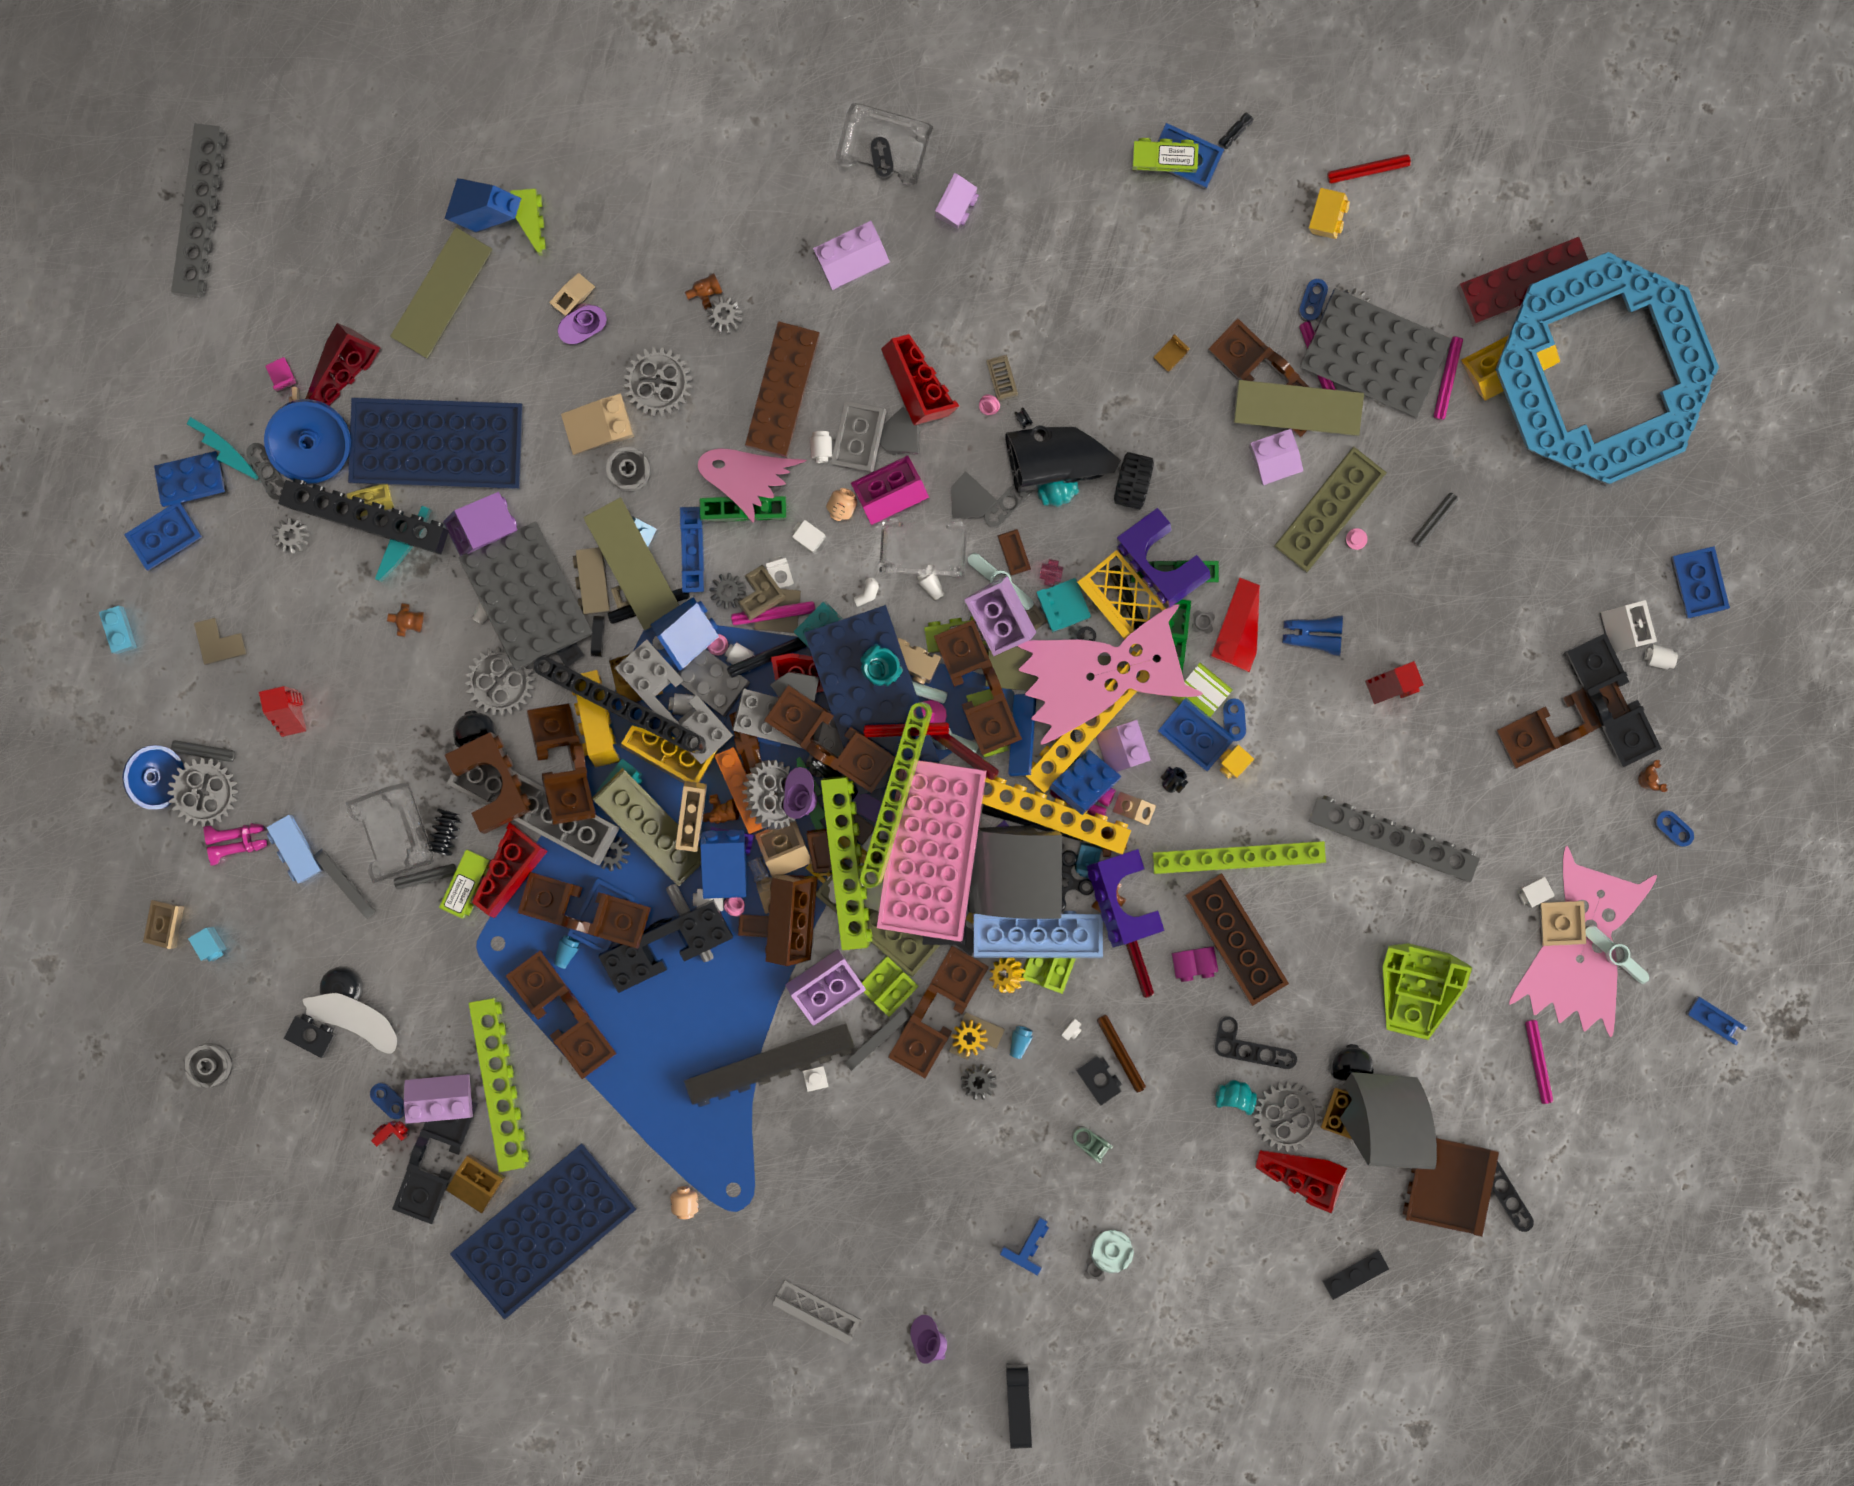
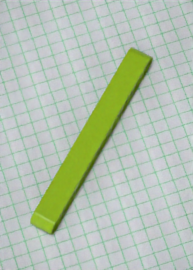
(888, 802)

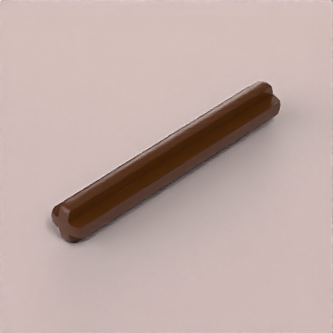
(1121, 1053)

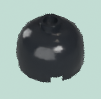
(471, 727)
(342, 981)
(1351, 1060)

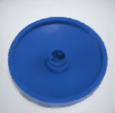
(307, 441)

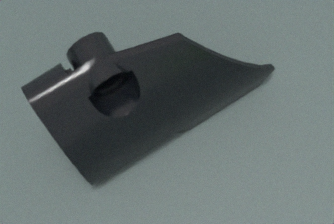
(1062, 456)

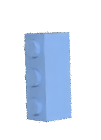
(293, 849)

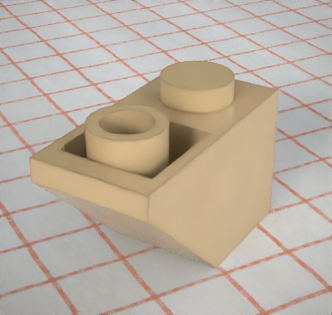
(572, 294)

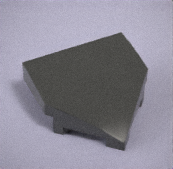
(900, 434)
(970, 498)
(803, 683)

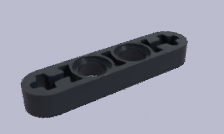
(1510, 1192)

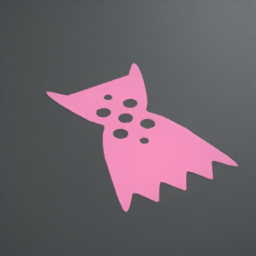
(1074, 699)
(1592, 984)

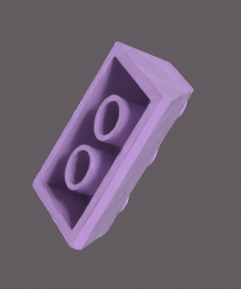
(851, 255)
(1000, 616)
(825, 987)
(437, 1099)

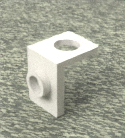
(778, 564)

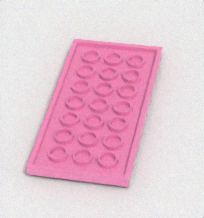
(933, 852)

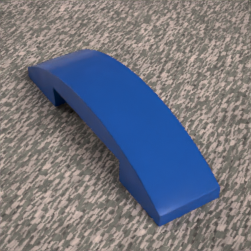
(692, 550)

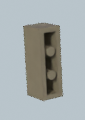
(591, 581)

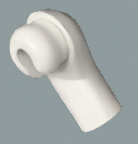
(869, 592)

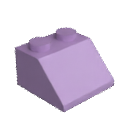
(956, 201)
(1276, 456)
(1123, 746)

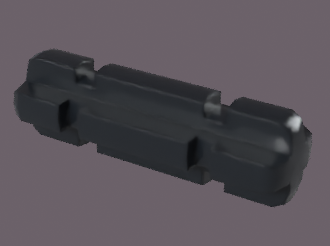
(1236, 130)

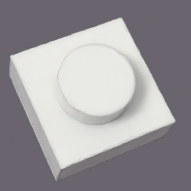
(1072, 1030)
(815, 1078)

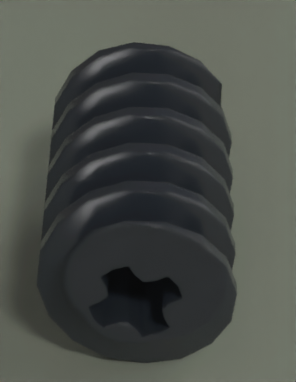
(444, 832)

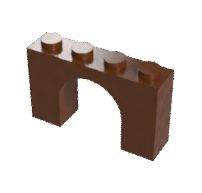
(511, 801)

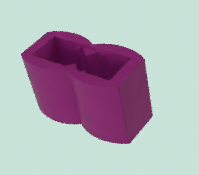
(1195, 962)

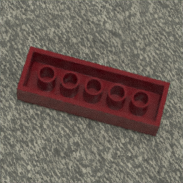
(1506, 287)

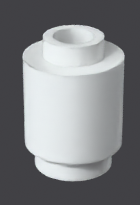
(821, 446)
(738, 653)
(1661, 657)
(680, 704)

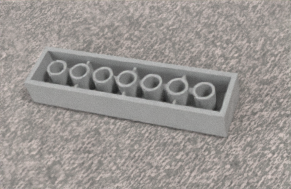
(584, 837)

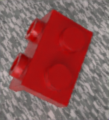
(384, 1131)

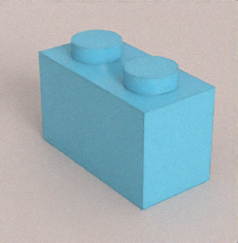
(117, 629)
(208, 944)

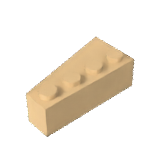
(919, 662)

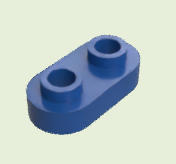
(1313, 300)
(1234, 719)
(1674, 828)
(388, 1101)

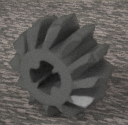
(720, 588)
(619, 857)
(985, 1085)

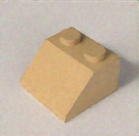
(783, 849)

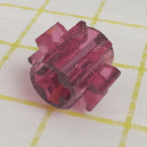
(1051, 572)

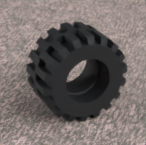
(1133, 480)

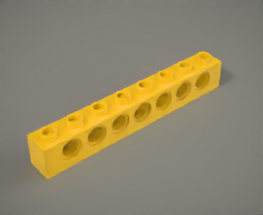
(1042, 780)
(1116, 843)

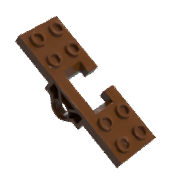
(1243, 351)
(799, 719)
(990, 721)
(1532, 737)
(567, 791)
(614, 920)
(957, 981)
(583, 1043)

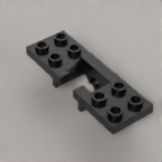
(1596, 668)
(698, 928)
(423, 1191)

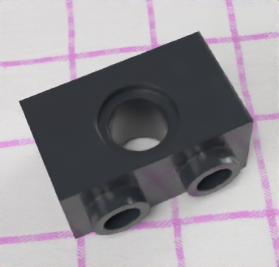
(297, 1035)
(1101, 1092)

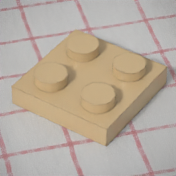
(1563, 923)

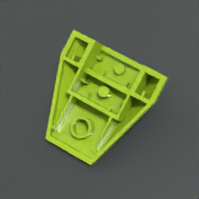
(1421, 988)

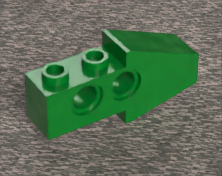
(727, 510)

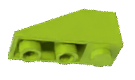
(529, 217)

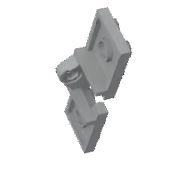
(649, 674)
(754, 709)

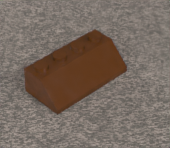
(791, 919)

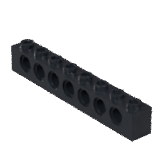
(292, 498)

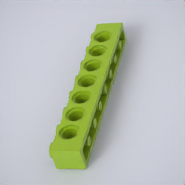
(1238, 857)
(849, 938)
(505, 1160)

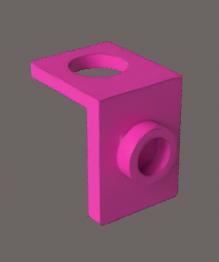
(280, 374)

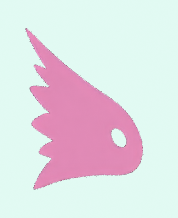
(744, 475)

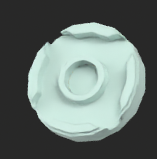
(1112, 1251)

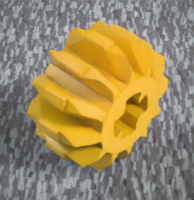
(1014, 975)
(963, 1042)

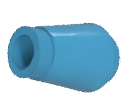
(566, 950)
(1020, 1041)

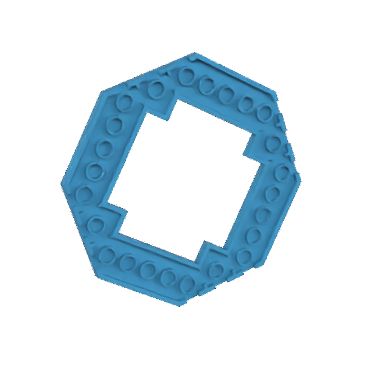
(1532, 397)

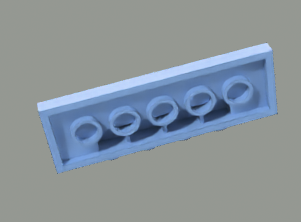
(1065, 937)

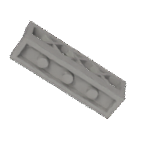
(815, 1321)

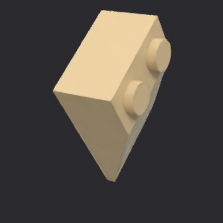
(597, 424)

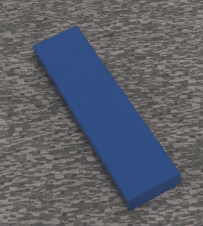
(1021, 751)

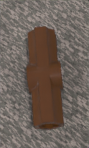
(747, 747)

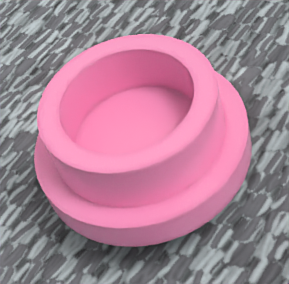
(989, 404)
(1356, 539)
(719, 646)
(734, 906)

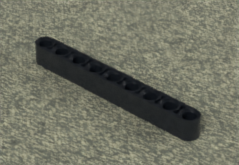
(610, 700)

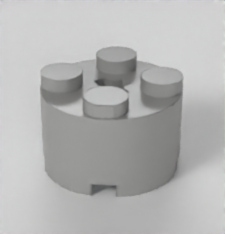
(619, 460)
(195, 1065)

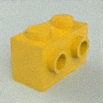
(1329, 213)
(1234, 761)

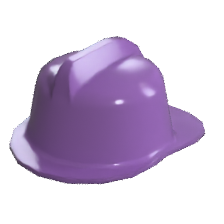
(581, 323)
(799, 793)
(927, 1340)

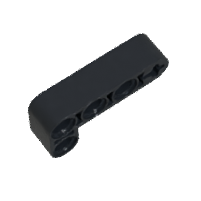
(1255, 1048)
(1019, 1406)

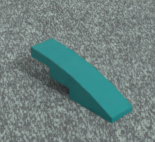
(228, 454)
(397, 551)

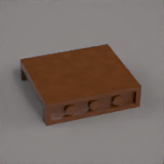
(1455, 1191)

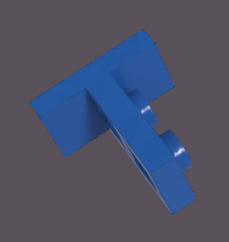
(1028, 1248)

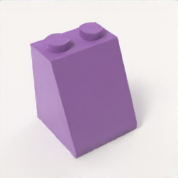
(480, 523)

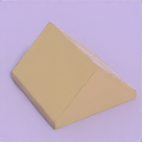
(163, 924)

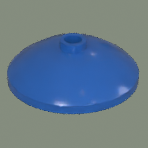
(161, 764)

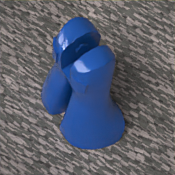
(1329, 644)

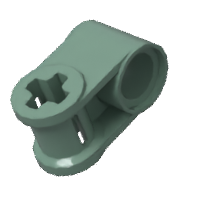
(1092, 1144)

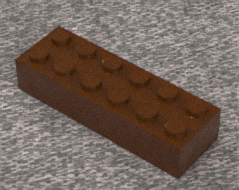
(782, 389)
(1236, 939)

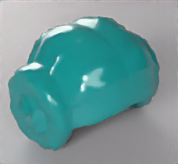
(1057, 493)
(880, 666)
(1236, 1095)

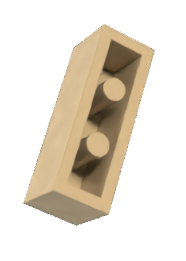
(691, 816)

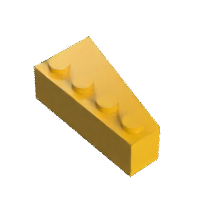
(595, 726)
(665, 755)

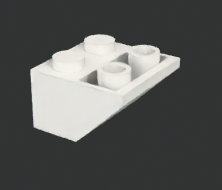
(1629, 626)

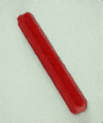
(1369, 168)
(897, 730)

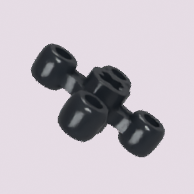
(1073, 883)

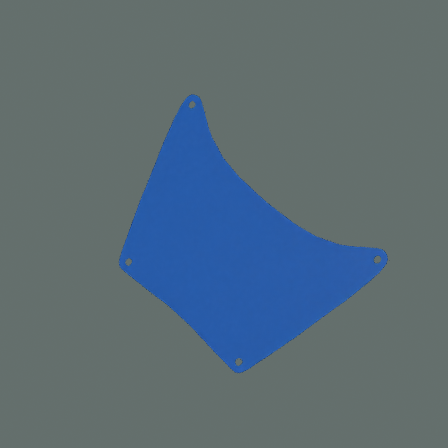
(696, 1010)

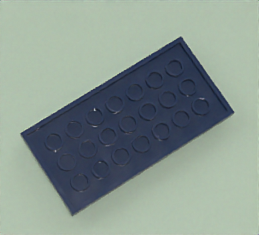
(435, 443)
(850, 695)
(543, 1231)

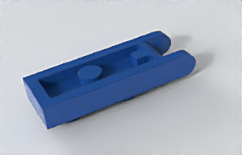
(1715, 1019)

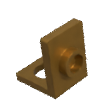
(1171, 353)

